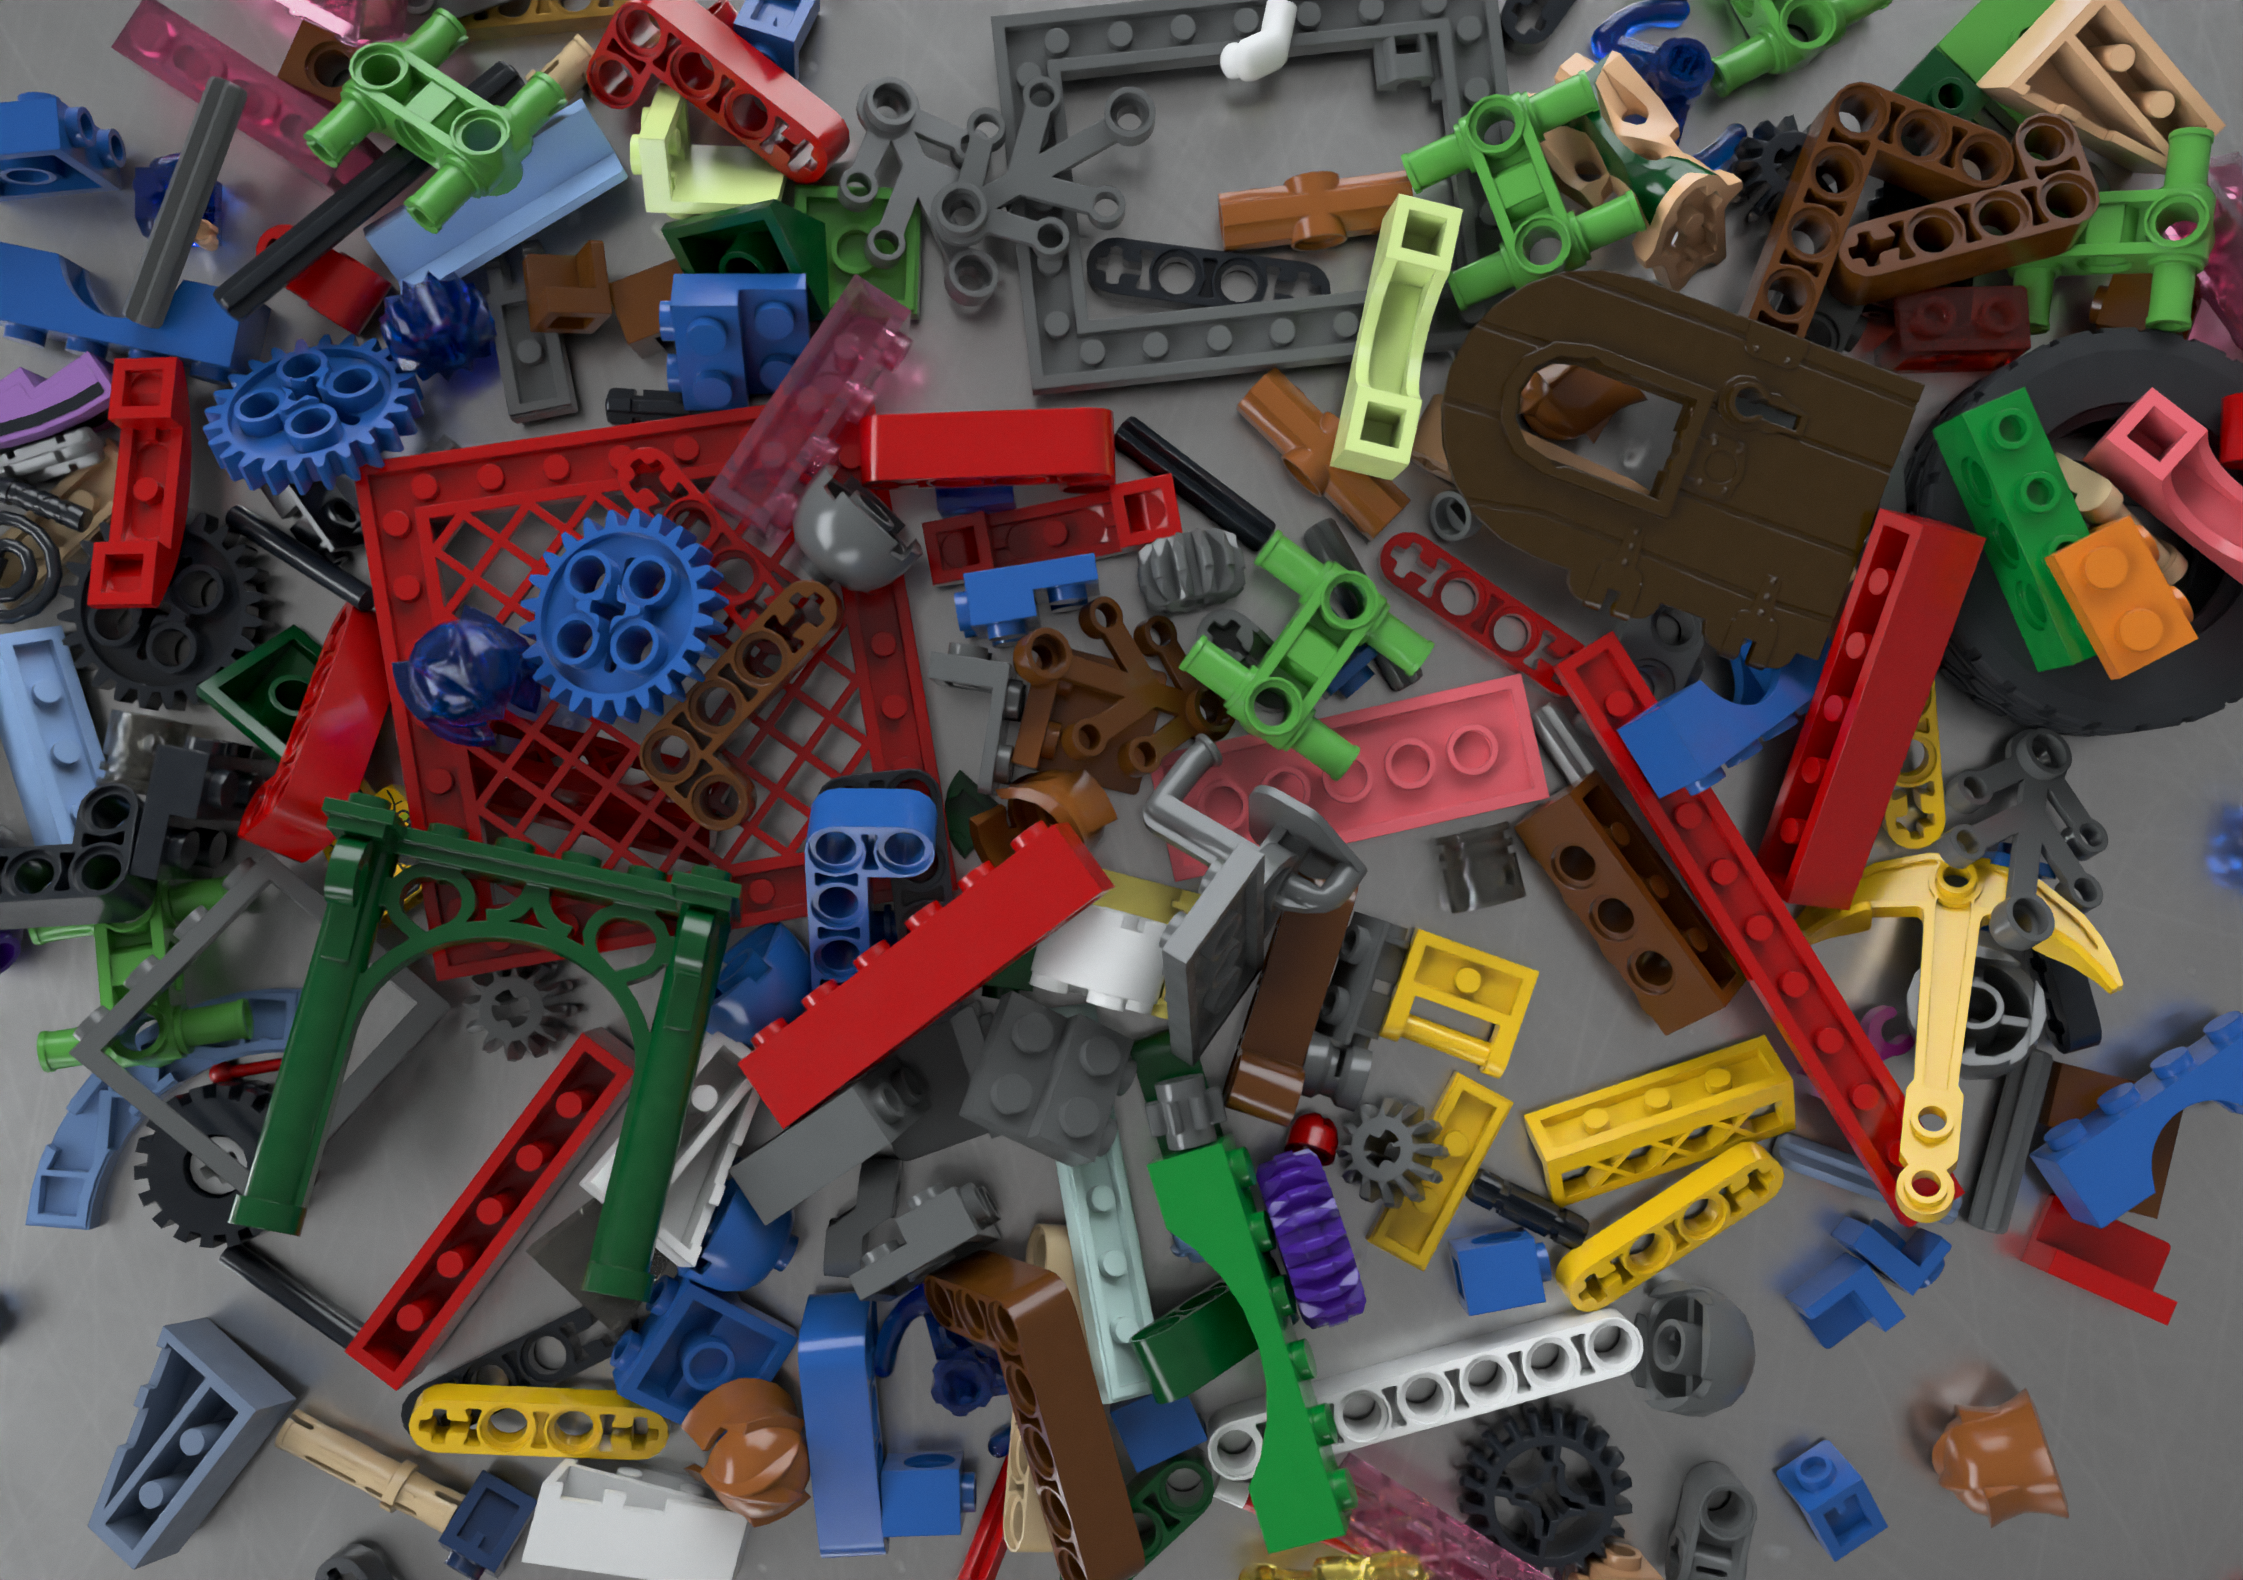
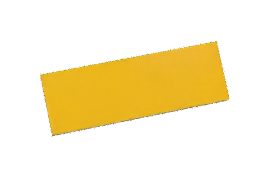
(1470, 1123)

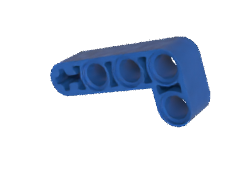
(844, 864)
(843, 1422)

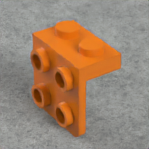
(2122, 596)

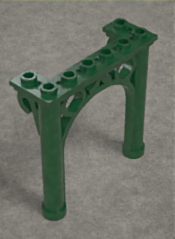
(342, 986)

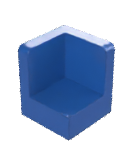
(1842, 1300)
(1157, 1430)

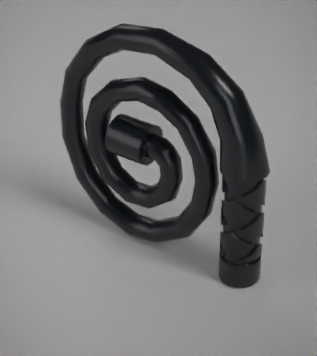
(48, 506)

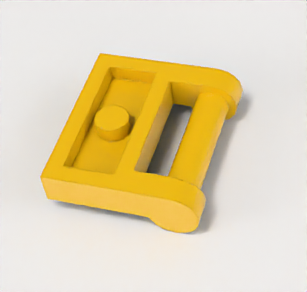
(1465, 982)

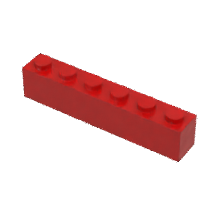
(1867, 707)
(925, 972)
(496, 1209)

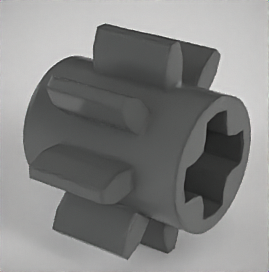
(1185, 1112)

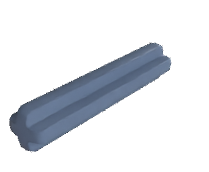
(1834, 1168)

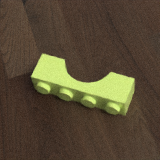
(1384, 376)

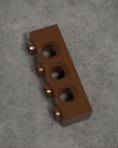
(1661, 917)

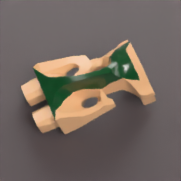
(1668, 185)

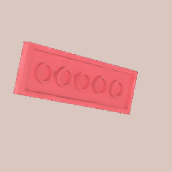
(1415, 767)

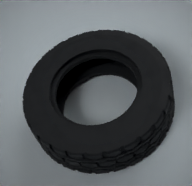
(2078, 390)

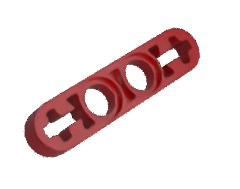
(722, 539)
(1490, 606)

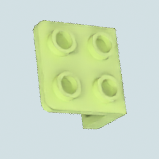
(694, 178)

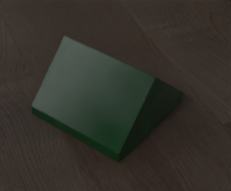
(756, 240)
(265, 689)

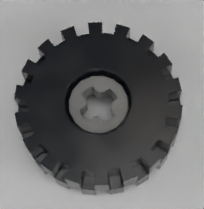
(185, 1186)

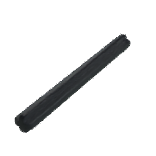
(342, 212)

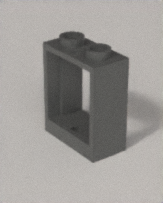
(831, 1140)

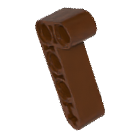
(1882, 256)
(751, 695)
(1283, 1013)

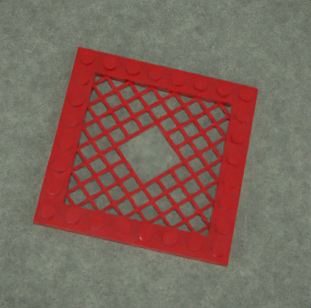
(523, 476)

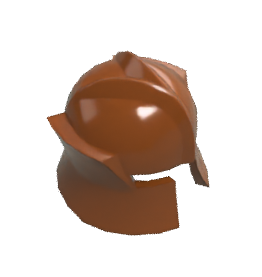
(1573, 402)
(1045, 796)
(762, 1457)
(2000, 1461)

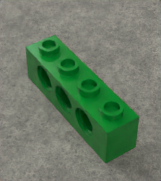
(2024, 513)

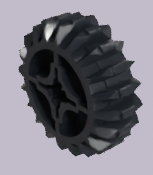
(1593, 1505)

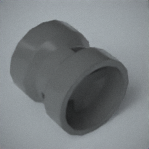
(1351, 1073)

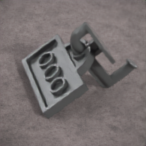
(1220, 942)

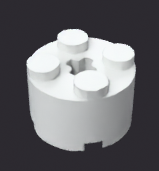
(1104, 957)

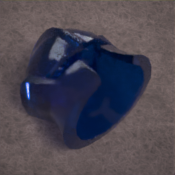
(466, 676)

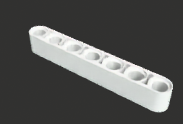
(1454, 1396)

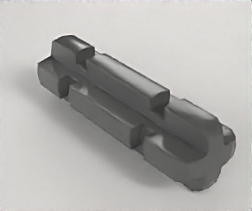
(54, 456)

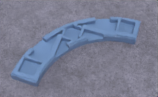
(100, 1121)

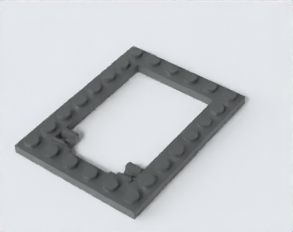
(1455, 55)

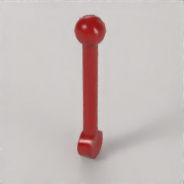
(225, 1071)

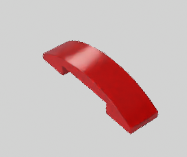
(150, 484)
(1095, 523)

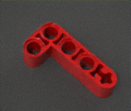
(672, 54)
(990, 449)
(327, 742)

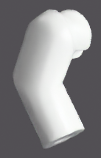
(1265, 50)

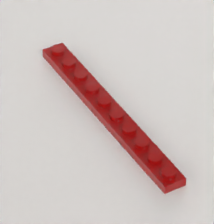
(1753, 926)

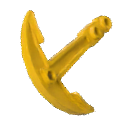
(1949, 946)

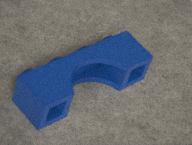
(55, 300)
(1697, 731)
(2105, 1159)

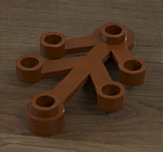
(1132, 684)

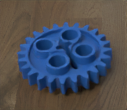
(313, 414)
(623, 616)

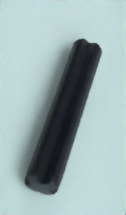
(1194, 483)

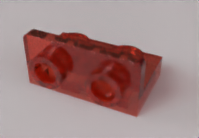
(1956, 330)

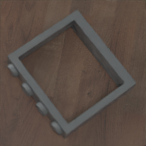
(196, 934)

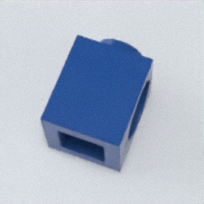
(1499, 1270)
(926, 1494)

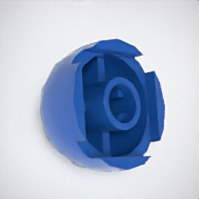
(761, 983)
(739, 1247)

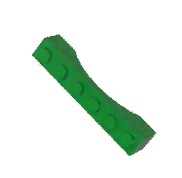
(1210, 1207)

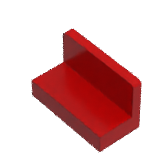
(2107, 1261)

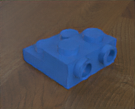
(55, 150)
(733, 335)
(1005, 600)
(695, 1345)

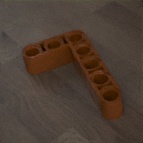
(1849, 160)
(1055, 1402)

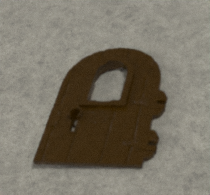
(1744, 518)

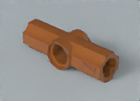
(1308, 210)
(1307, 445)

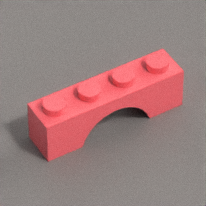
(2169, 470)

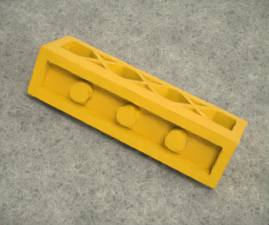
(1662, 1113)

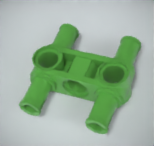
(1771, 44)
(460, 134)
(1522, 188)
(2129, 240)
(1307, 655)
(118, 952)

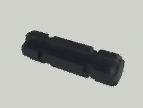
(625, 406)
(1527, 1209)

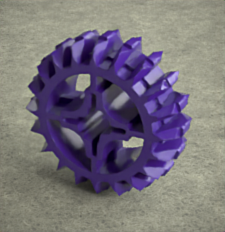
(1311, 1238)

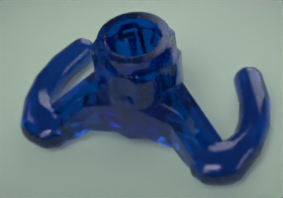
(1674, 71)
(963, 1370)

